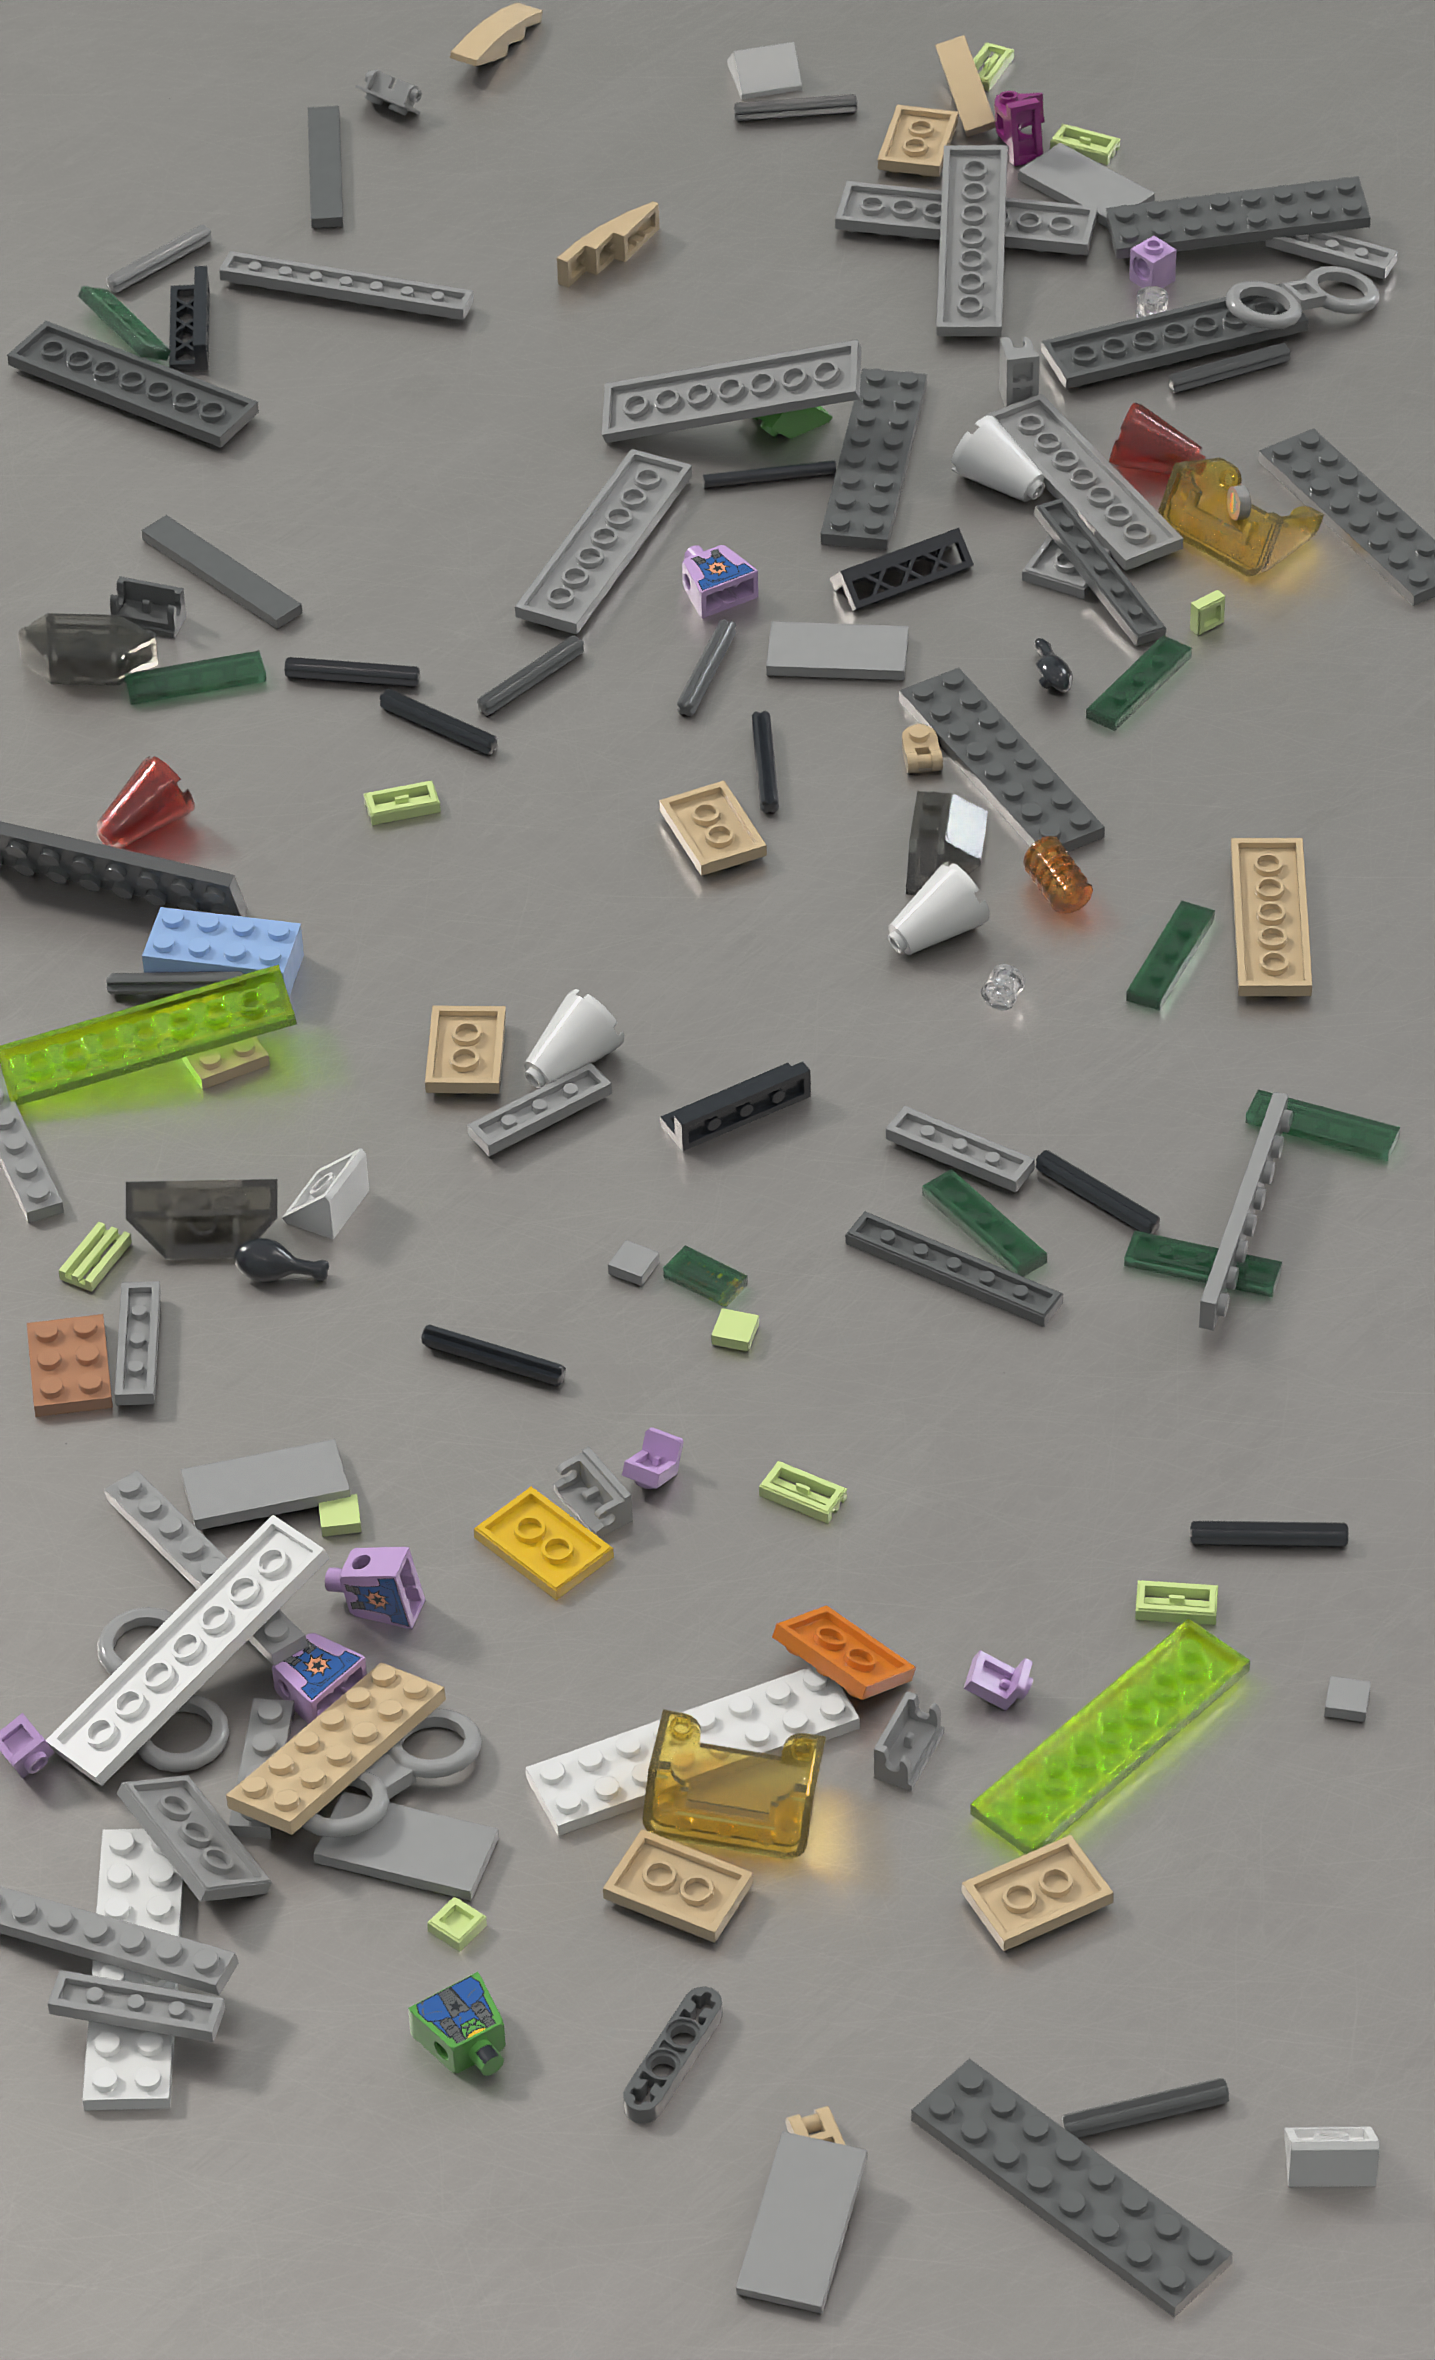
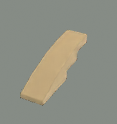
(494, 34)
(965, 86)
(612, 240)

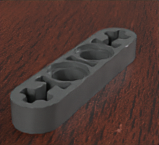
(668, 2052)

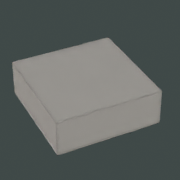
(633, 1263)
(1347, 1698)

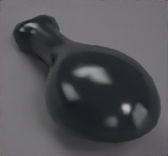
(1052, 668)
(270, 1261)

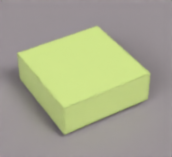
(1207, 612)
(735, 1329)
(340, 1516)
(457, 1924)

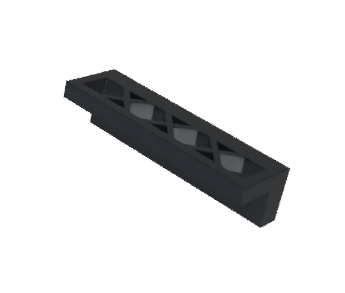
(196, 327)
(896, 560)
(738, 1105)

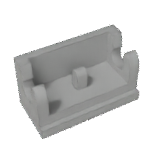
(1018, 371)
(594, 1493)
(907, 1743)

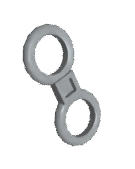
(1302, 296)
(196, 1704)
(398, 1771)

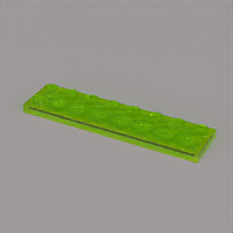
(146, 1035)
(1110, 1737)

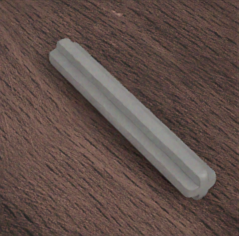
(159, 258)

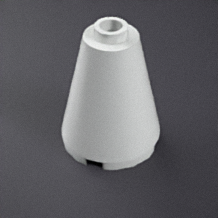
(997, 461)
(938, 911)
(574, 1037)

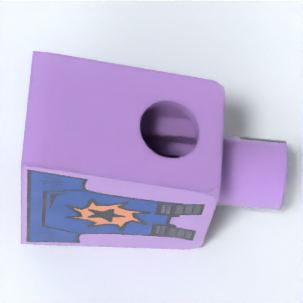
(717, 579)
(379, 1585)
(317, 1675)

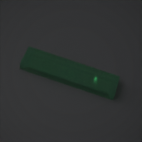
(124, 323)
(195, 677)
(1138, 683)
(1170, 955)
(1331, 1127)
(984, 1223)
(1195, 1262)

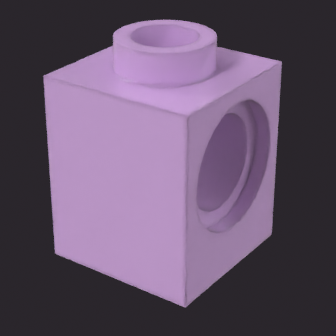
(1152, 263)

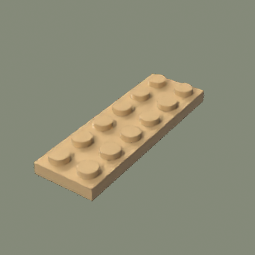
(1271, 917)
(336, 1748)

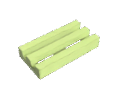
(994, 66)
(1089, 143)
(402, 802)
(89, 1254)
(799, 1496)
(1176, 1607)

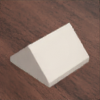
(765, 70)
(331, 1196)
(1331, 2156)

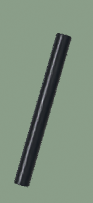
(769, 474)

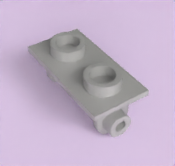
(401, 97)

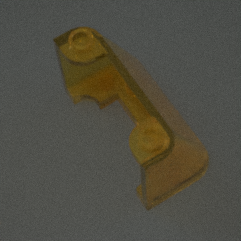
(1199, 512)
(729, 1793)

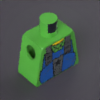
(461, 2026)

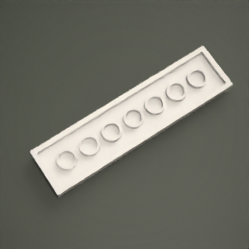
(187, 1650)
(613, 1773)
(122, 2063)

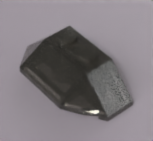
(86, 648)
(941, 832)
(201, 1215)

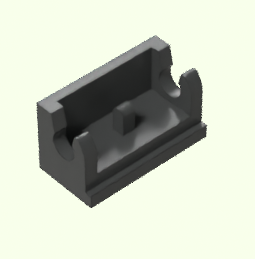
(150, 605)

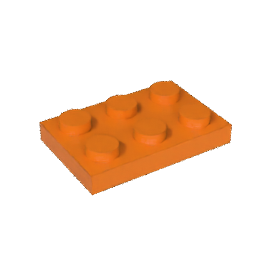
(843, 1652)

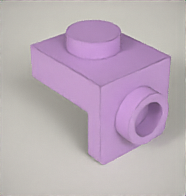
(656, 1461)
(997, 1680)
(24, 1746)

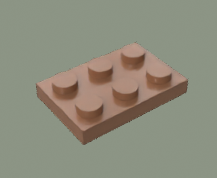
(69, 1365)

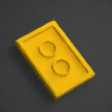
(543, 1543)

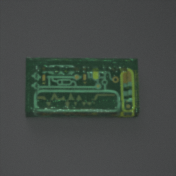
(705, 1276)

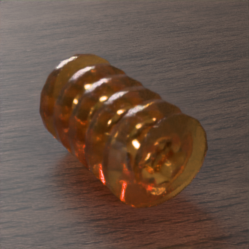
(1057, 875)

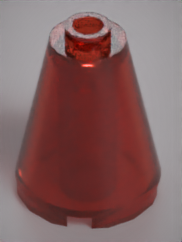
(1151, 443)
(144, 805)

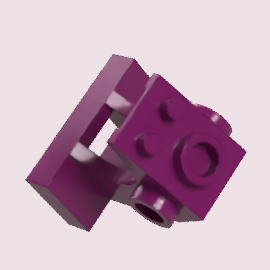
(1013, 114)

